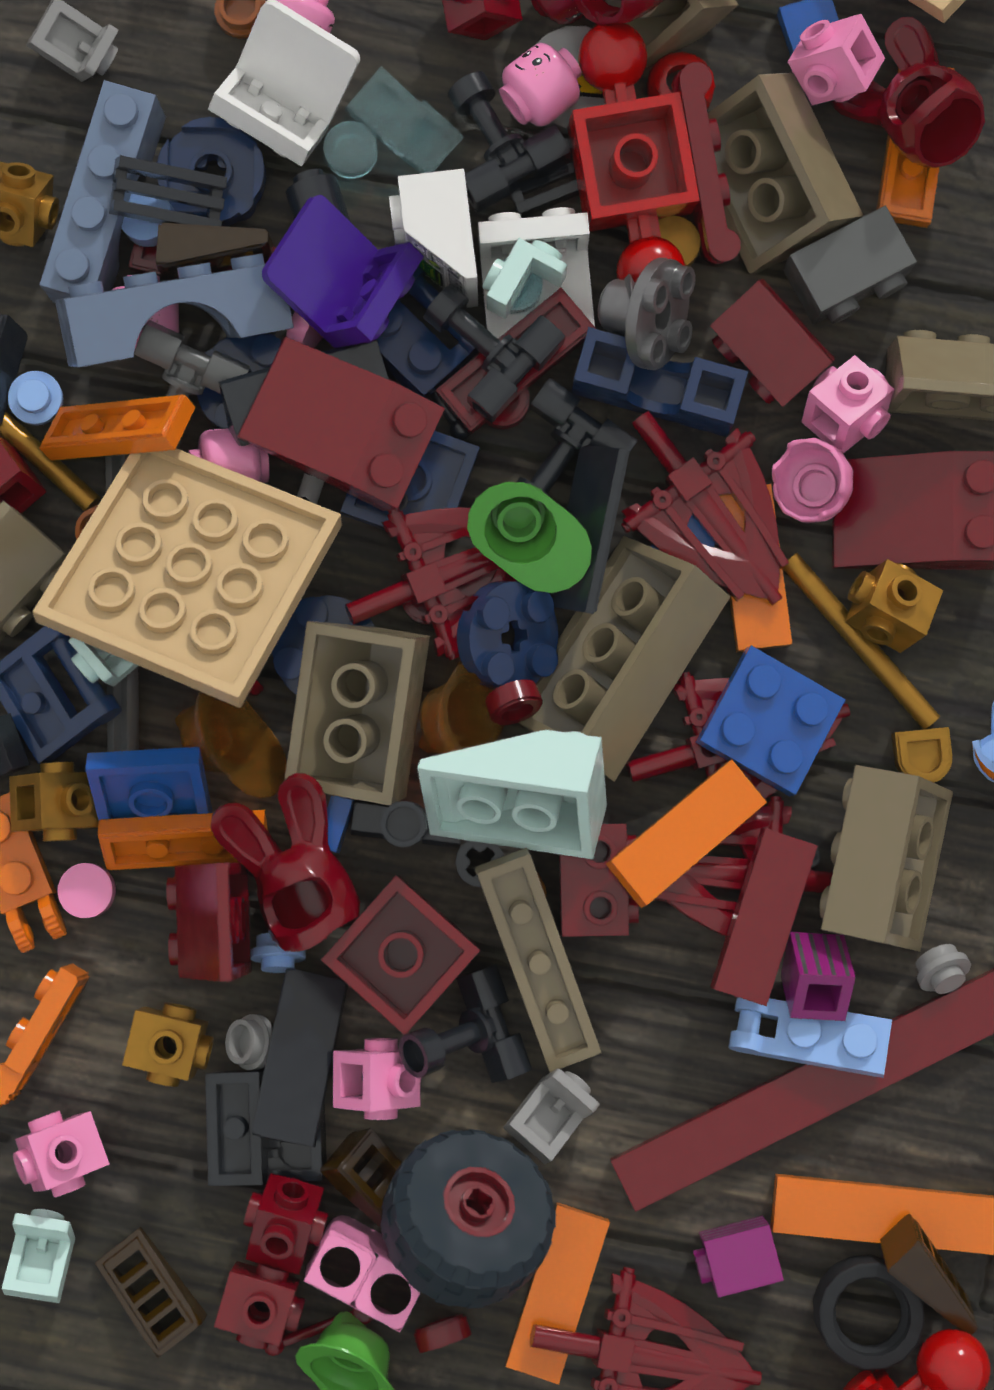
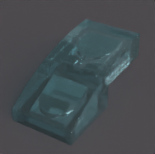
(403, 123)

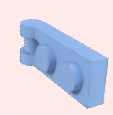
(848, 1045)

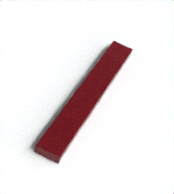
(801, 1097)

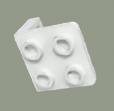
(286, 82)
(557, 227)

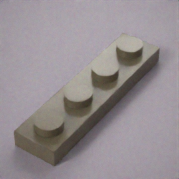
(538, 959)

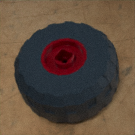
(467, 1218)

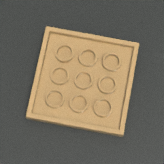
(189, 571)

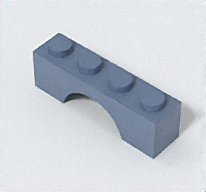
(88, 236)
(106, 324)

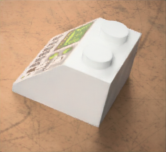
(436, 221)

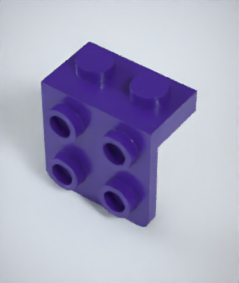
(338, 275)

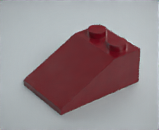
(341, 424)
(918, 512)
(211, 921)

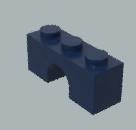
(689, 394)

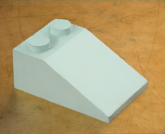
(520, 793)

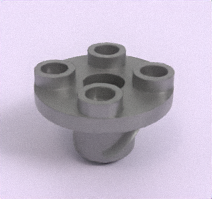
(650, 312)

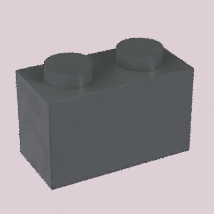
(850, 266)

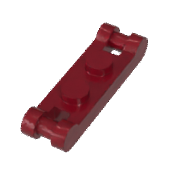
(716, 241)

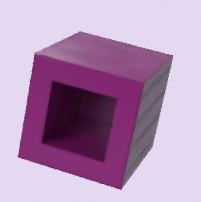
(817, 976)
(738, 1257)

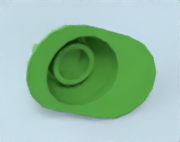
(530, 536)
(347, 1357)

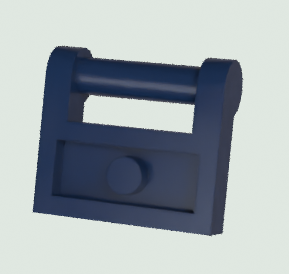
(413, 351)
(39, 702)

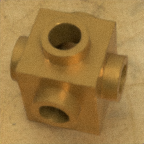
(25, 204)
(892, 605)
(52, 802)
(148, 1046)

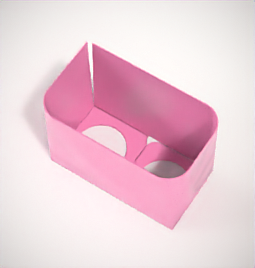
(363, 1241)

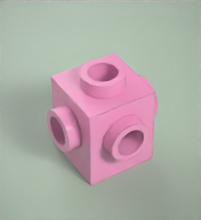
(836, 59)
(848, 404)
(384, 1084)
(78, 1151)

